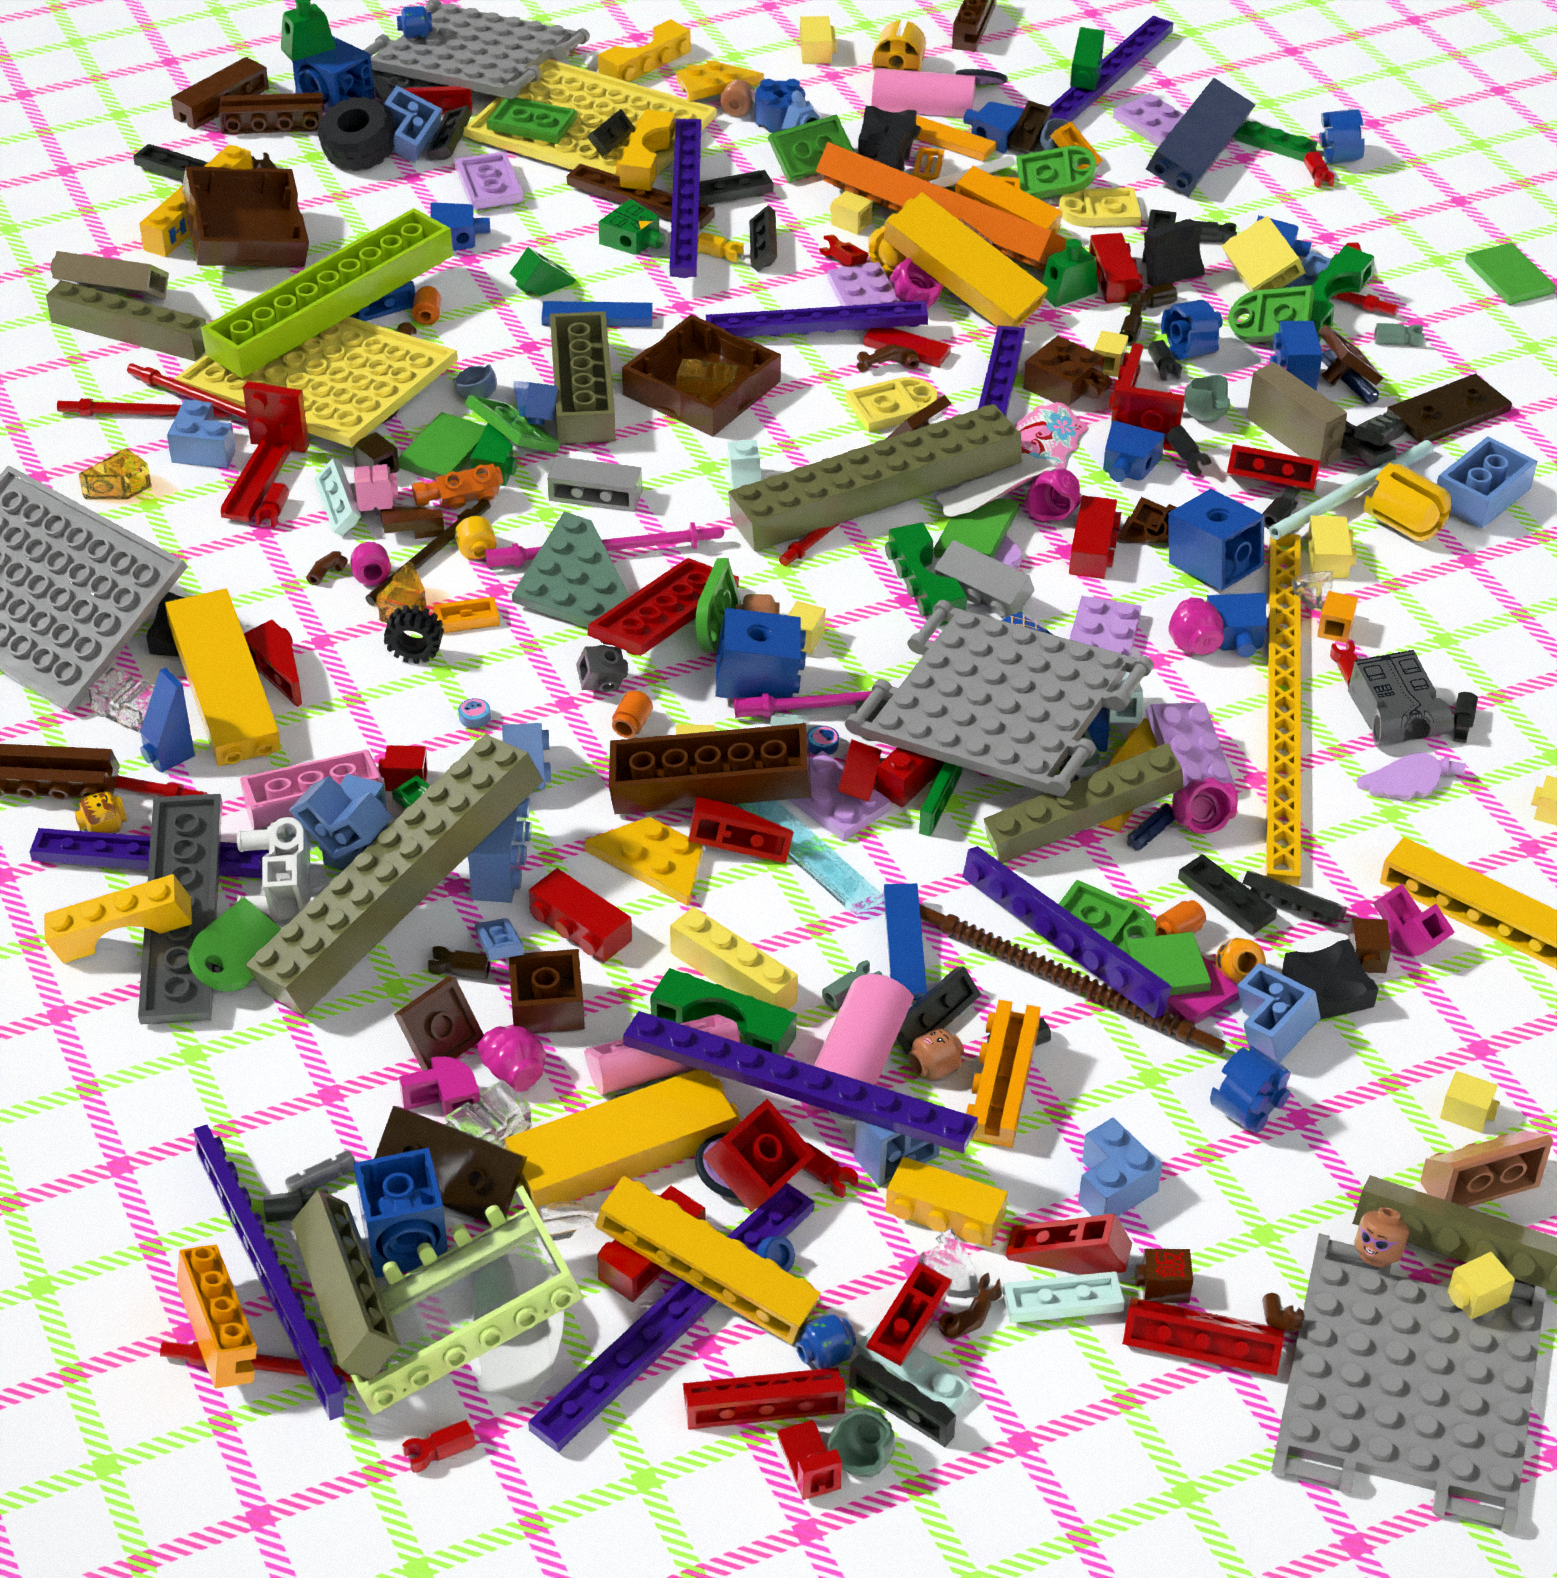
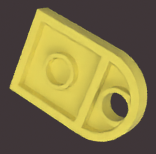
(1101, 207)
(890, 401)

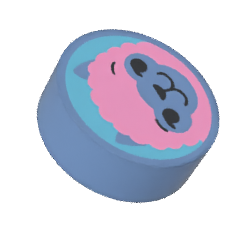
(474, 713)

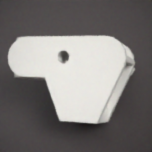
(283, 868)

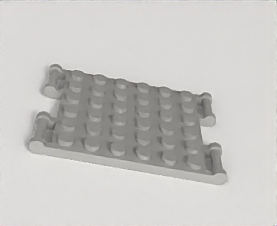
(476, 50)
(1000, 699)
(1410, 1387)

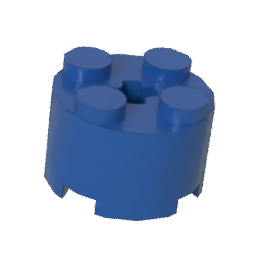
(773, 101)
(1342, 136)
(1191, 329)
(1251, 1088)

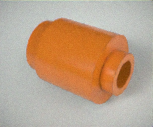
(426, 305)
(631, 714)
(1181, 918)

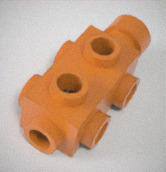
(464, 489)

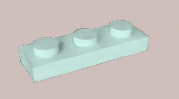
(337, 498)
(1063, 1297)
(924, 1372)

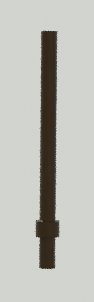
(434, 546)

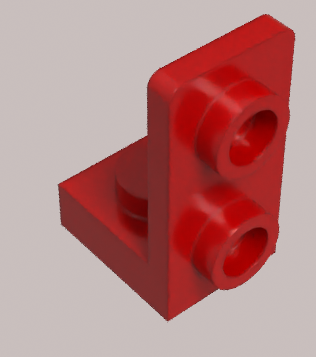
(811, 1465)

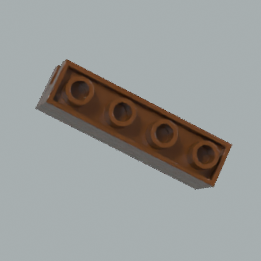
(971, 23)
(202, 100)
(271, 113)
(56, 771)

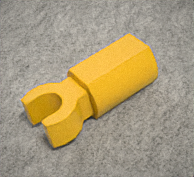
(719, 247)

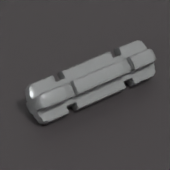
(321, 1173)

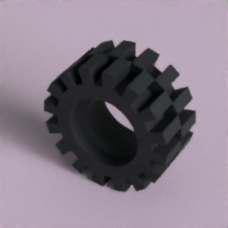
(416, 621)

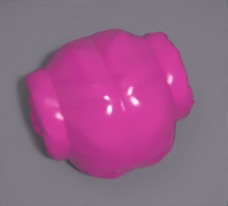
(915, 284)
(1053, 495)
(1196, 626)
(1205, 805)
(513, 1056)

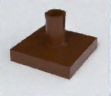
(1348, 357)
(923, 417)
(439, 1023)

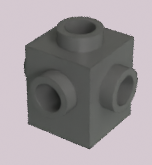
(601, 668)

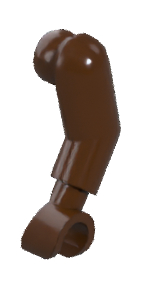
(891, 352)
(957, 1325)

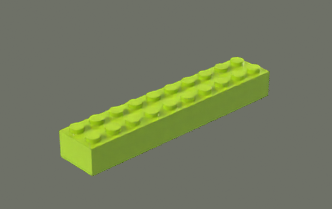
(327, 292)

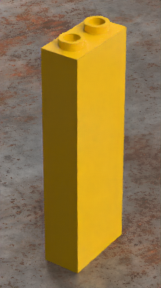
(964, 262)
(222, 677)
(622, 1137)

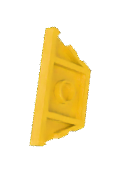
(712, 78)
(652, 855)

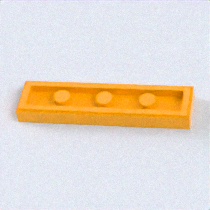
(955, 139)

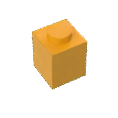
(1337, 617)

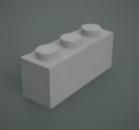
(595, 484)
(986, 579)

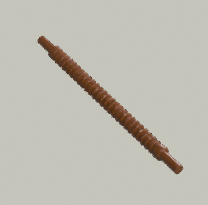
(1184, 1029)

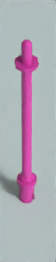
(518, 554)
(768, 705)

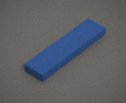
(617, 313)
(905, 937)

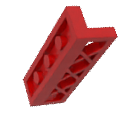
(1203, 1336)
(764, 1398)

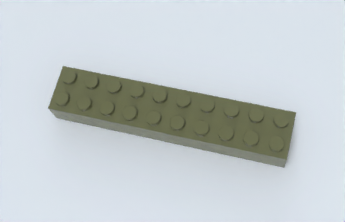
(874, 477)
(394, 874)

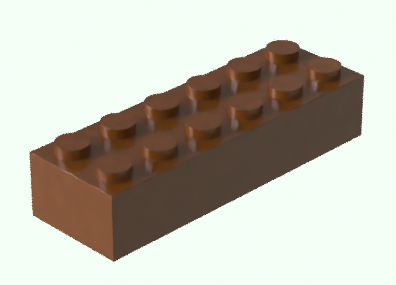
(712, 765)

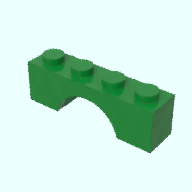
(1346, 273)
(912, 552)
(688, 998)

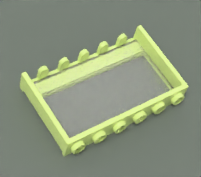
(468, 1301)

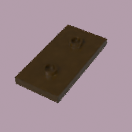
(1450, 408)
(467, 1168)

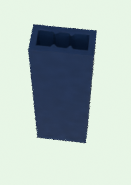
(1200, 137)

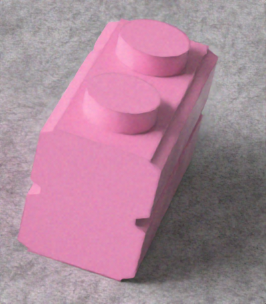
(375, 487)

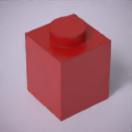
(403, 764)

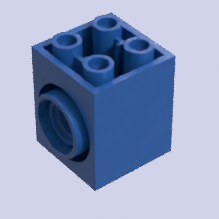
(336, 74)
(1216, 539)
(759, 655)
(400, 1209)

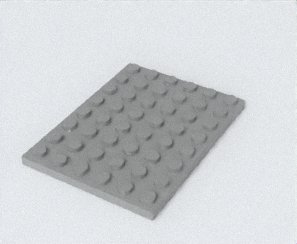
(70, 589)

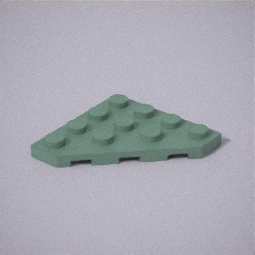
(571, 575)

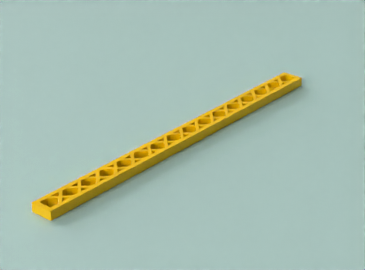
(1277, 719)

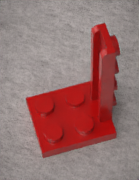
(1141, 406)
(278, 427)

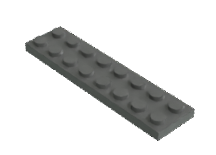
(184, 844)

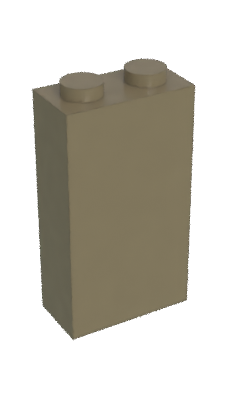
(110, 274)
(1296, 414)

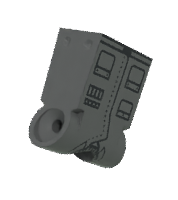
(1398, 699)

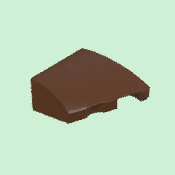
(423, 521)
(1147, 523)

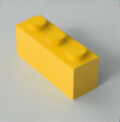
(946, 1201)

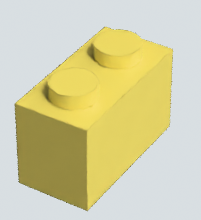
(817, 39)
(1330, 545)

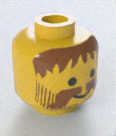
(101, 813)

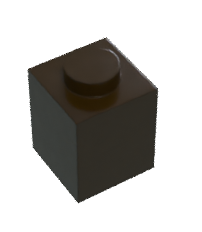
(376, 451)

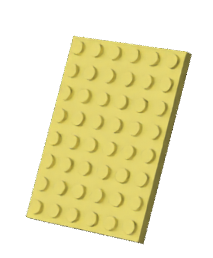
(596, 100)
(348, 377)

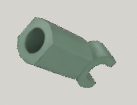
(1398, 334)
(836, 992)

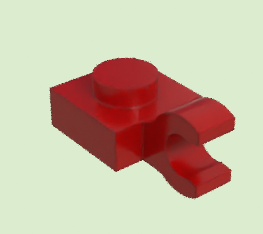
(845, 252)

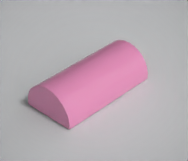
(923, 91)
(274, 792)
(865, 1028)
(622, 1067)

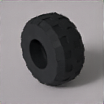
(357, 133)

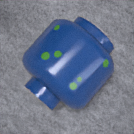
(415, 22)
(826, 1341)

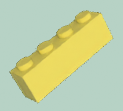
(731, 960)

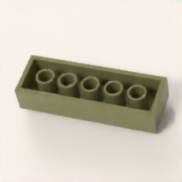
(583, 378)

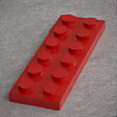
(654, 610)

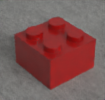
(759, 1155)

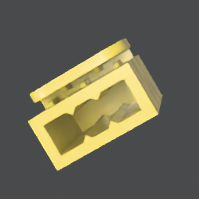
(1263, 257)

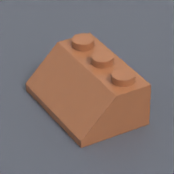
(1488, 1168)

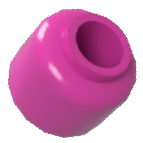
(370, 563)

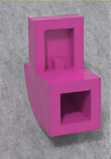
(1411, 929)
(447, 1082)

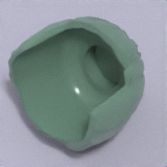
(1207, 398)
(863, 1442)

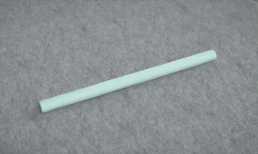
(1346, 492)

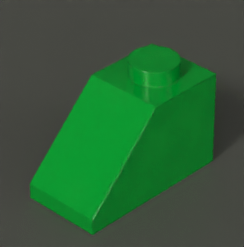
(1087, 58)
(539, 274)
(496, 450)

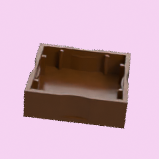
(244, 217)
(653, 381)

